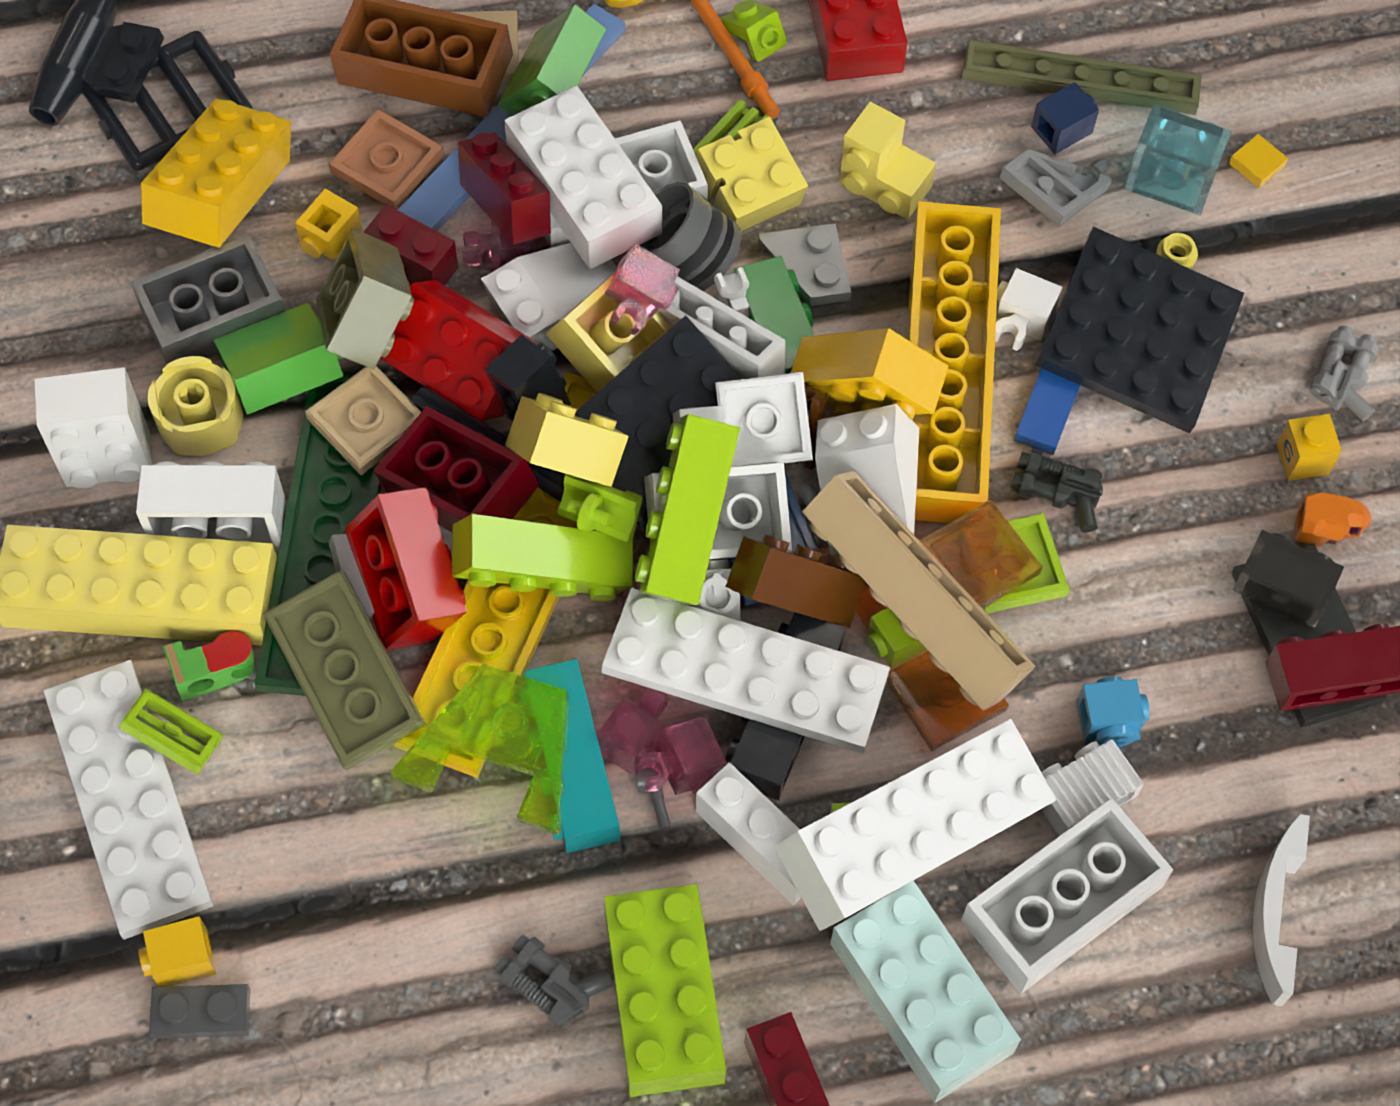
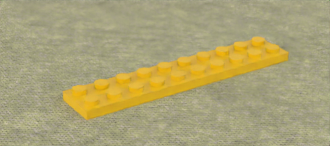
(498, 627)

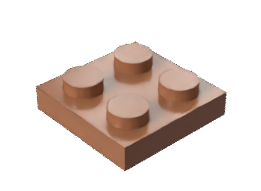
(386, 159)

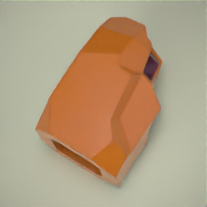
(1329, 519)

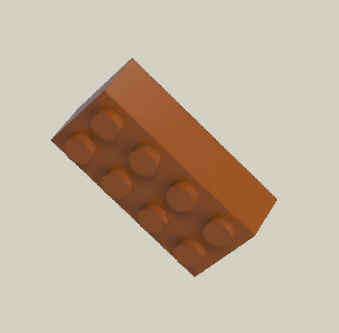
(422, 54)

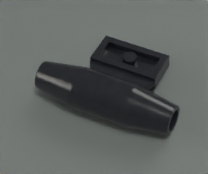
(94, 54)

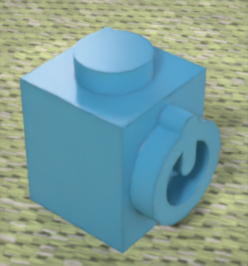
(1112, 711)

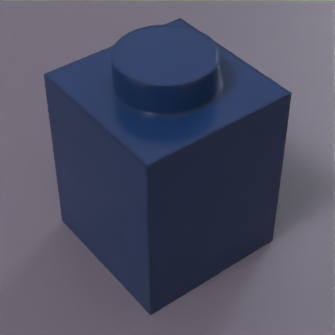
(1065, 117)

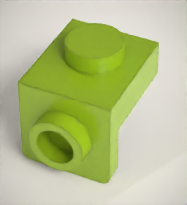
(757, 26)

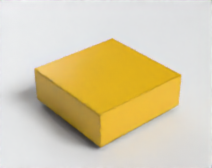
(1258, 161)

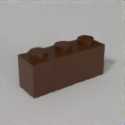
(796, 580)

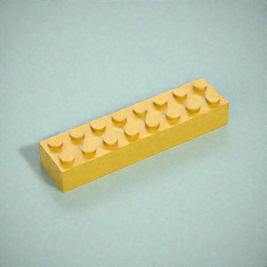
(955, 322)

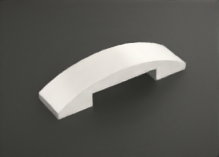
(1275, 961)

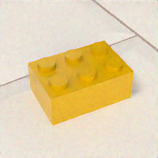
(870, 371)

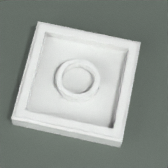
(770, 419)

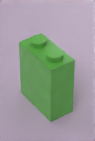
(553, 60)
(278, 358)

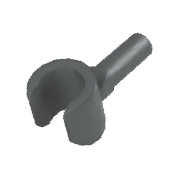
(657, 797)

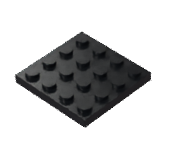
(1140, 329)
(666, 377)

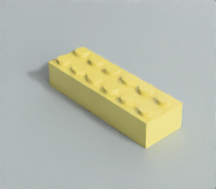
(134, 584)

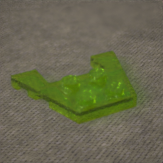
(505, 723)

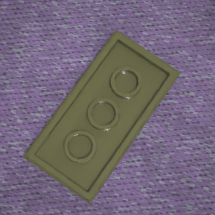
(344, 669)

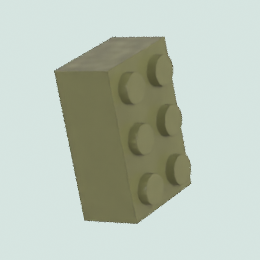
(364, 299)

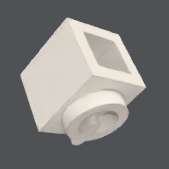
(717, 597)

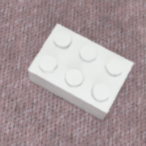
(93, 427)
(212, 501)
(751, 507)

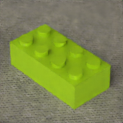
(664, 990)

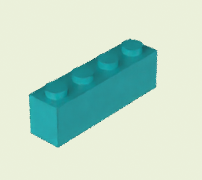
(587, 801)

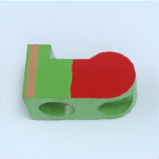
(211, 665)

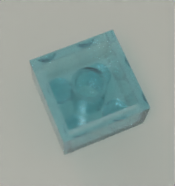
(1177, 159)

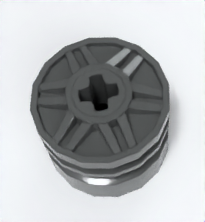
(694, 235)

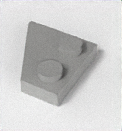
(816, 260)

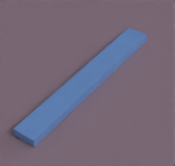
(441, 192)

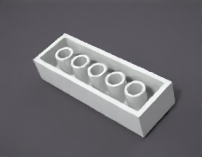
(914, 824)

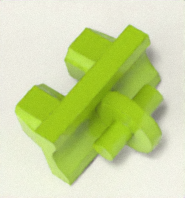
(600, 507)

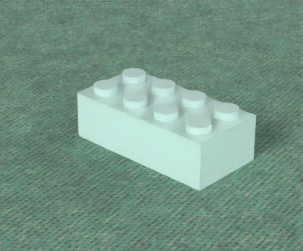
(924, 991)

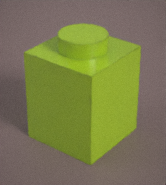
(890, 641)

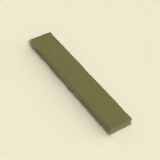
(1096, 77)

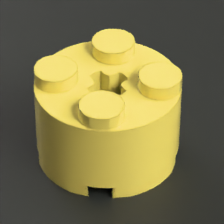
(196, 407)

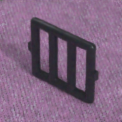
(113, 128)

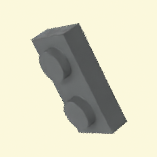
(199, 1011)

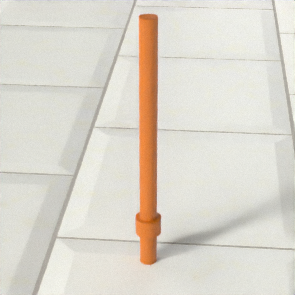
(751, 81)

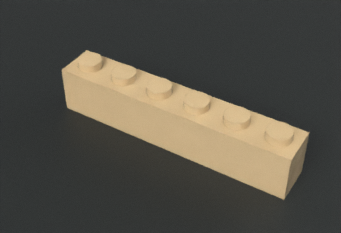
(917, 590)

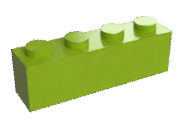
(688, 509)
(541, 556)

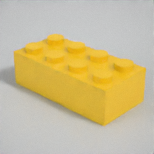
(216, 172)

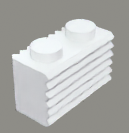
(1088, 783)

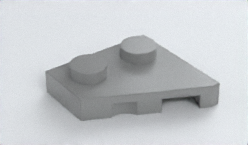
(1052, 185)

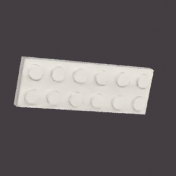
(746, 670)
(127, 803)

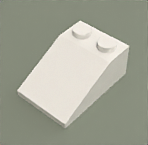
(543, 288)
(877, 446)

